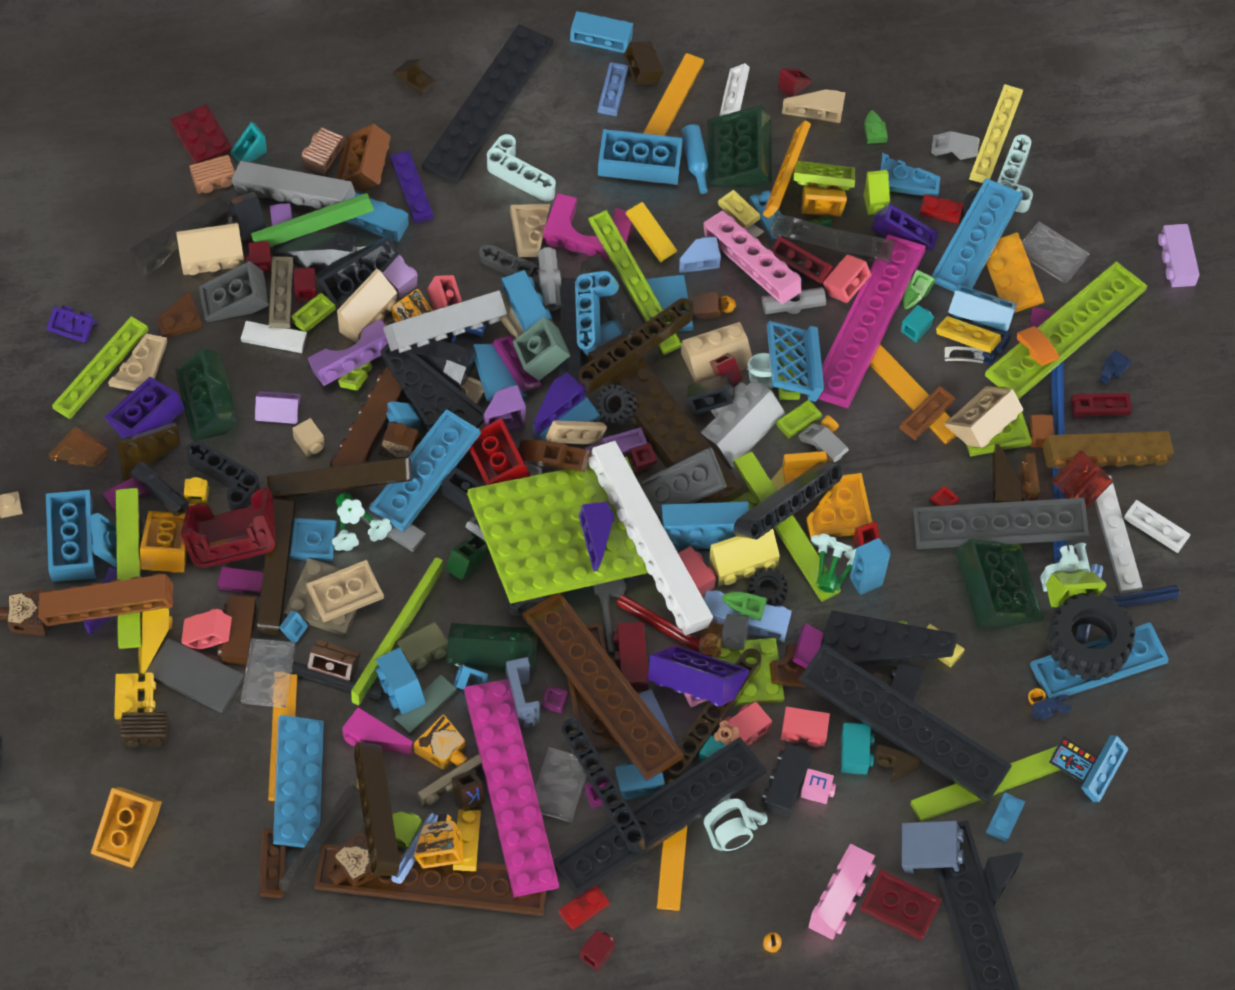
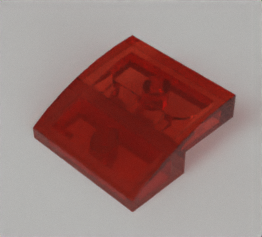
(1082, 479)

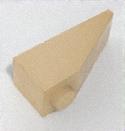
(818, 105)

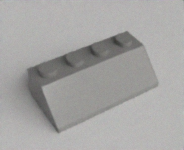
(743, 422)

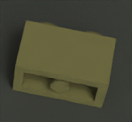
(424, 646)

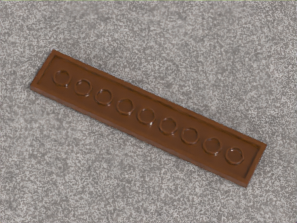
(603, 686)
(480, 889)

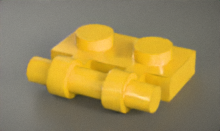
(127, 693)

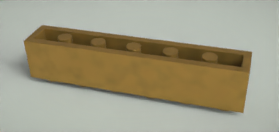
(1110, 448)

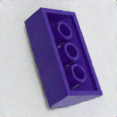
(696, 674)

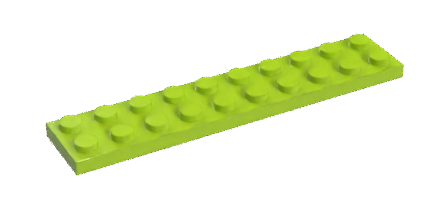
(1069, 328)

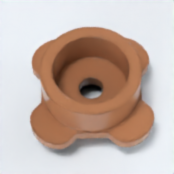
(732, 731)

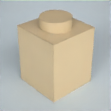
(308, 437)

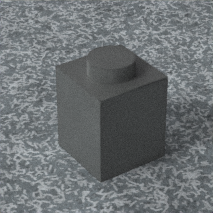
(735, 632)

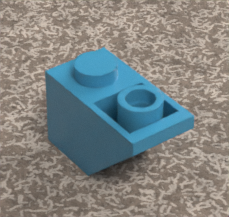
(403, 413)

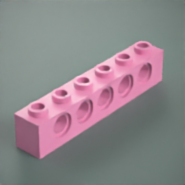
(753, 257)

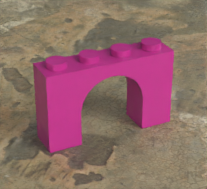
(561, 234)

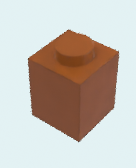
(1039, 428)

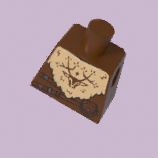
(399, 441)
(23, 613)
(353, 862)

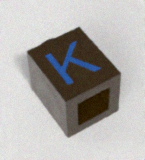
(468, 790)

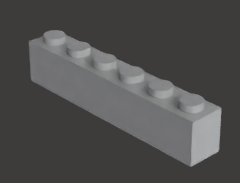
(291, 185)
(445, 320)

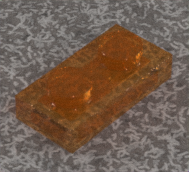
(1031, 481)
(711, 639)

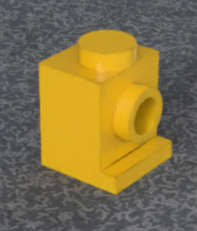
(198, 488)

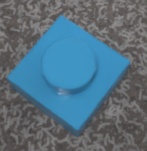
(293, 626)

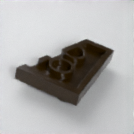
(146, 447)

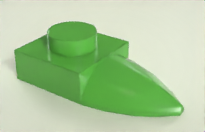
(875, 128)
(918, 288)
(746, 604)

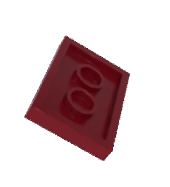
(201, 134)
(900, 904)

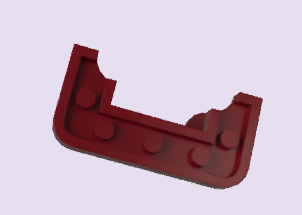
(231, 534)

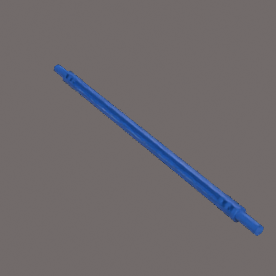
(1057, 394)

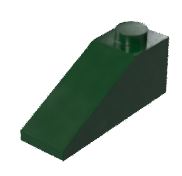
(467, 556)

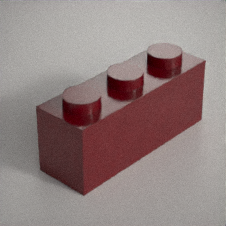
(801, 260)
(632, 654)

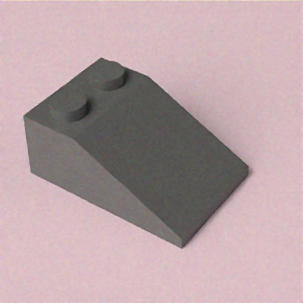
(234, 293)

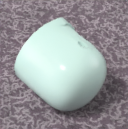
(760, 369)

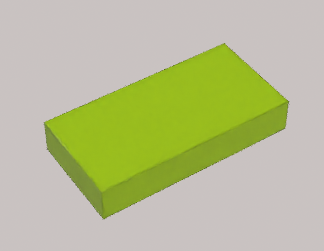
(799, 419)

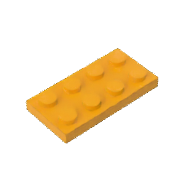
(1013, 273)

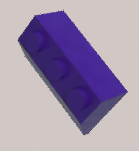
(145, 409)

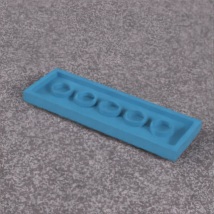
(977, 236)
(430, 464)
(1145, 654)
(298, 780)

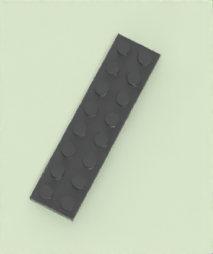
(1001, 522)

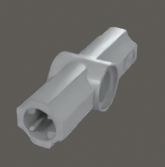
(549, 278)
(806, 299)

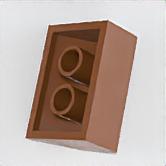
(364, 157)

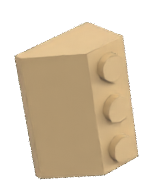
(210, 249)
(366, 305)
(706, 347)
(985, 416)

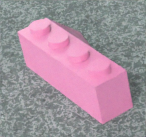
(841, 891)

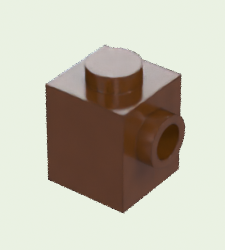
(707, 305)

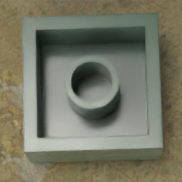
(541, 348)

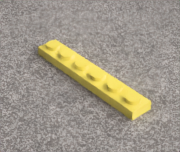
(996, 134)

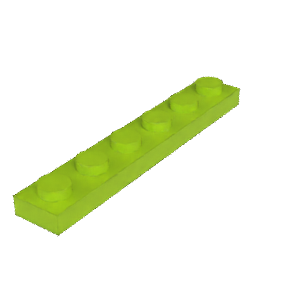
(100, 367)

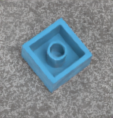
(399, 682)

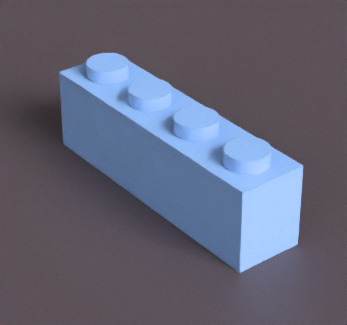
(772, 625)

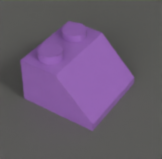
(509, 406)

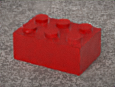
(498, 454)

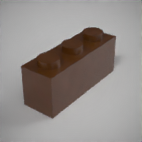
(241, 631)

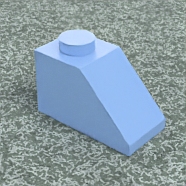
(701, 255)

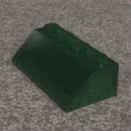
(206, 395)
(490, 645)

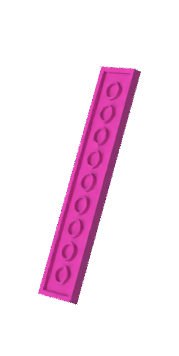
(868, 322)
(511, 788)

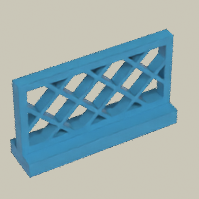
(809, 361)

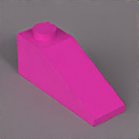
(367, 729)

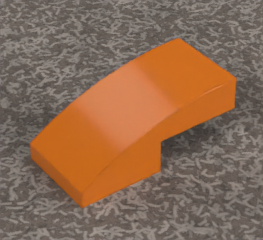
(1039, 346)

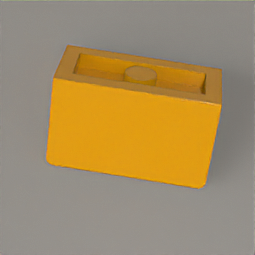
(796, 464)

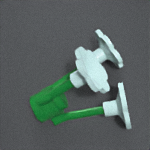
(350, 511)
(829, 582)

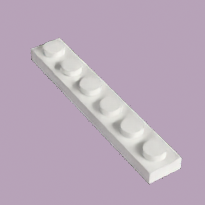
(1117, 541)

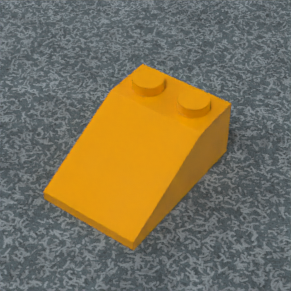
(823, 200)
(162, 543)
(125, 826)

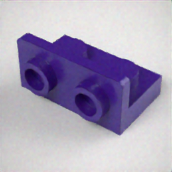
(70, 324)

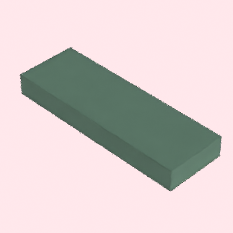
(435, 696)

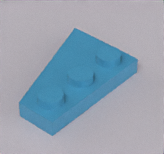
(908, 179)

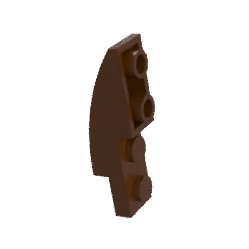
(554, 455)

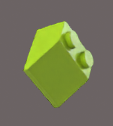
(1067, 585)

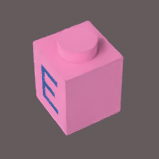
(818, 786)

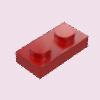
(941, 209)
(584, 908)

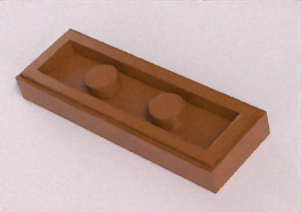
(927, 413)

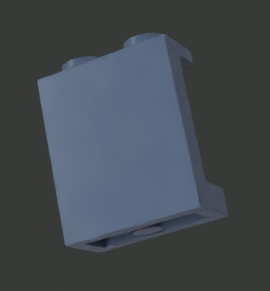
(518, 674)
(931, 845)

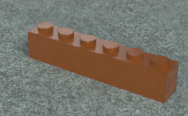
(105, 599)

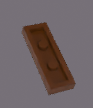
(271, 865)

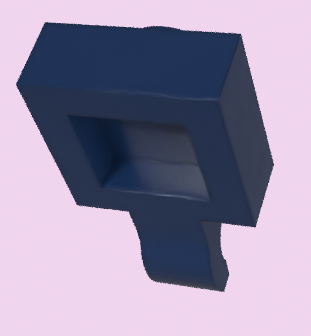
(1005, 338)
(1115, 365)
(1046, 708)

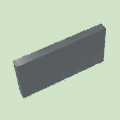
(684, 481)
(195, 675)

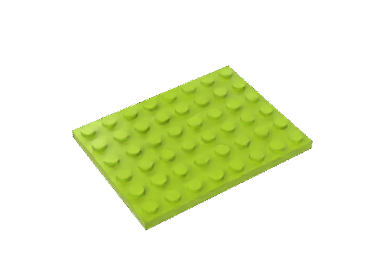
(539, 537)

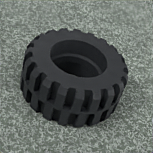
(1084, 660)

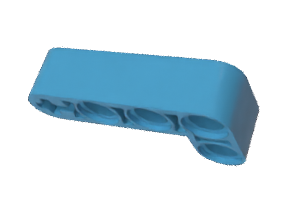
(592, 313)

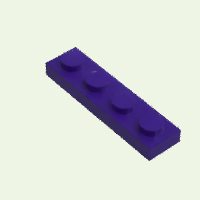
(411, 187)

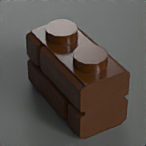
(333, 660)

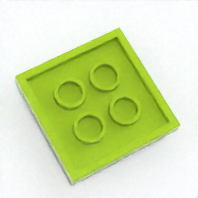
(824, 175)
(760, 687)

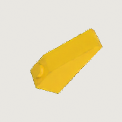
(153, 630)

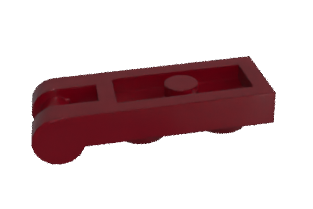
(1101, 404)

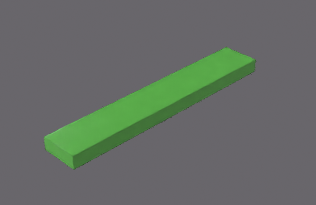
(315, 220)

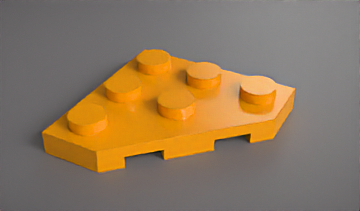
(841, 509)

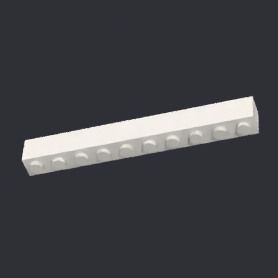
(650, 538)

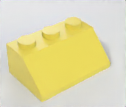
(742, 557)

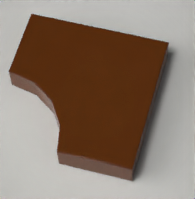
(786, 671)

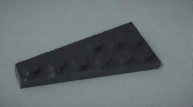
(429, 390)
(879, 641)

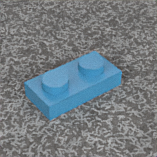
(1005, 817)

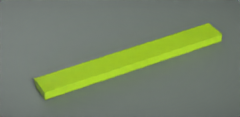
(630, 273)
(789, 529)
(128, 560)
(398, 629)
(957, 797)

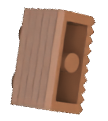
(322, 150)
(212, 174)

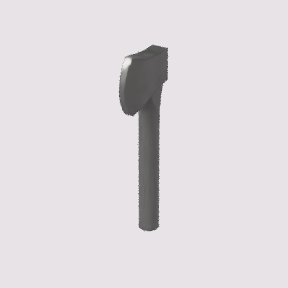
(604, 592)

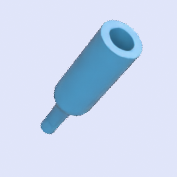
(695, 154)

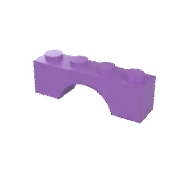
(331, 365)

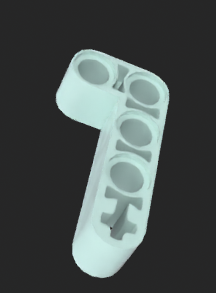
(505, 165)
(1013, 168)

